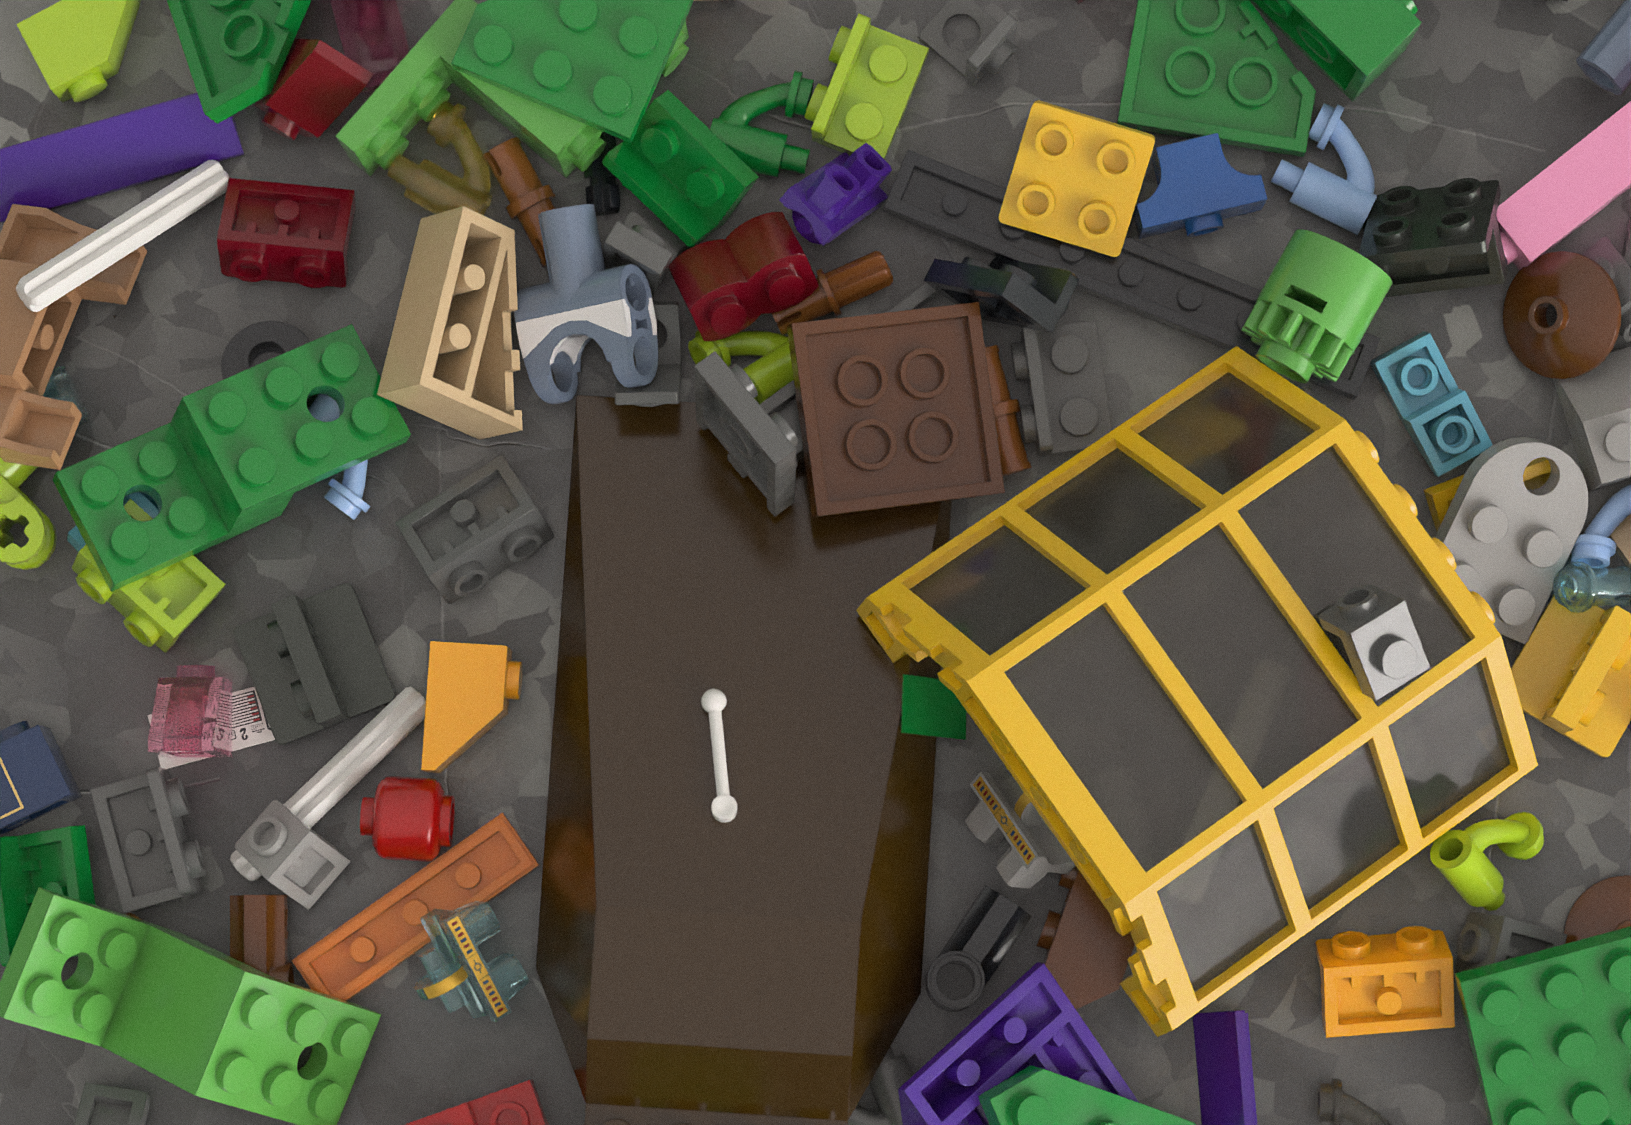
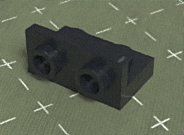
(1006, 290)

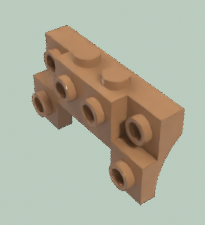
(32, 426)

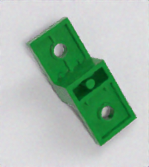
(231, 457)

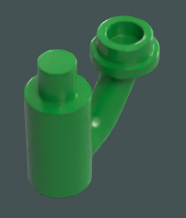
(759, 148)

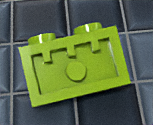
(867, 88)
(158, 604)

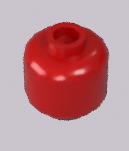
(408, 818)

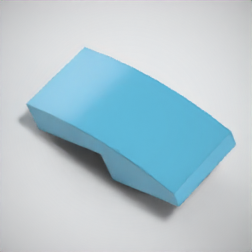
(1431, 404)

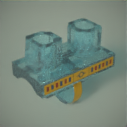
(458, 968)

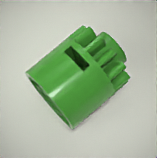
(1315, 307)

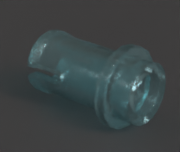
(1581, 587)

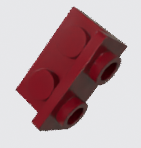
(286, 233)

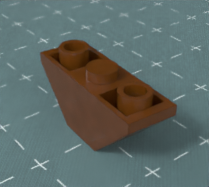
(1083, 945)

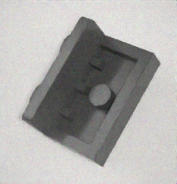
(148, 839)

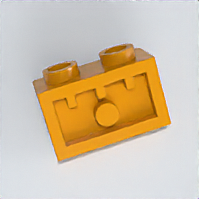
(1386, 982)

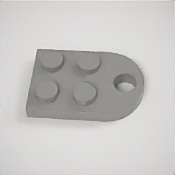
(1511, 537)

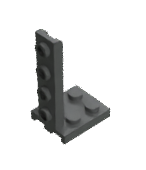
(765, 437)

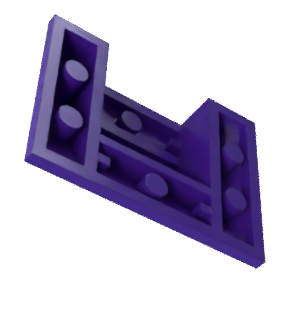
(1020, 1029)

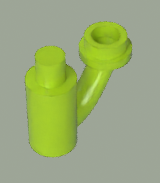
(767, 373)
(1468, 869)

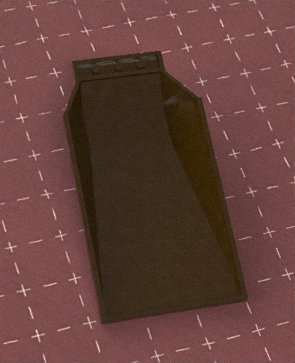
(759, 954)

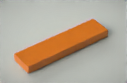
(391, 926)

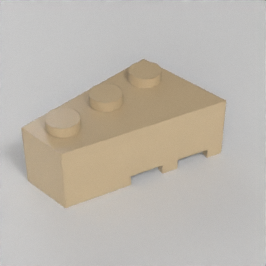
(454, 326)

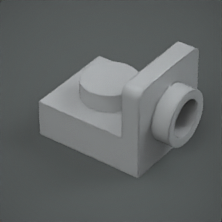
(291, 854)

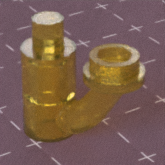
(435, 186)

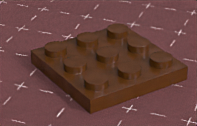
(895, 409)

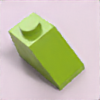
(80, 44)

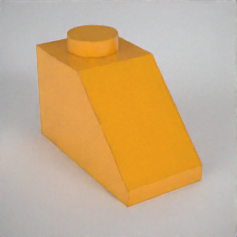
(465, 697)

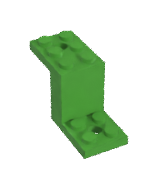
(419, 88)
(185, 1011)

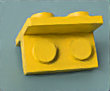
(1076, 178)
(1578, 674)

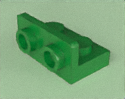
(681, 170)

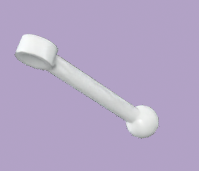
(723, 806)

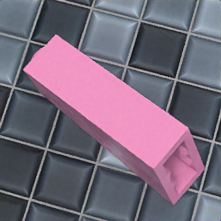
(1567, 191)

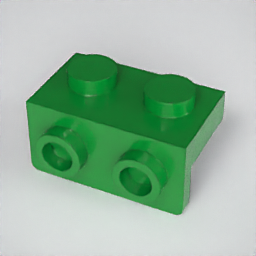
(42, 859)

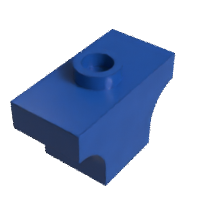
(1196, 190)

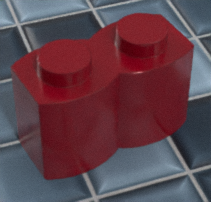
(743, 276)

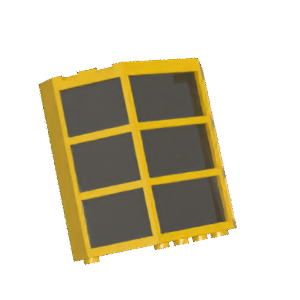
(1166, 681)

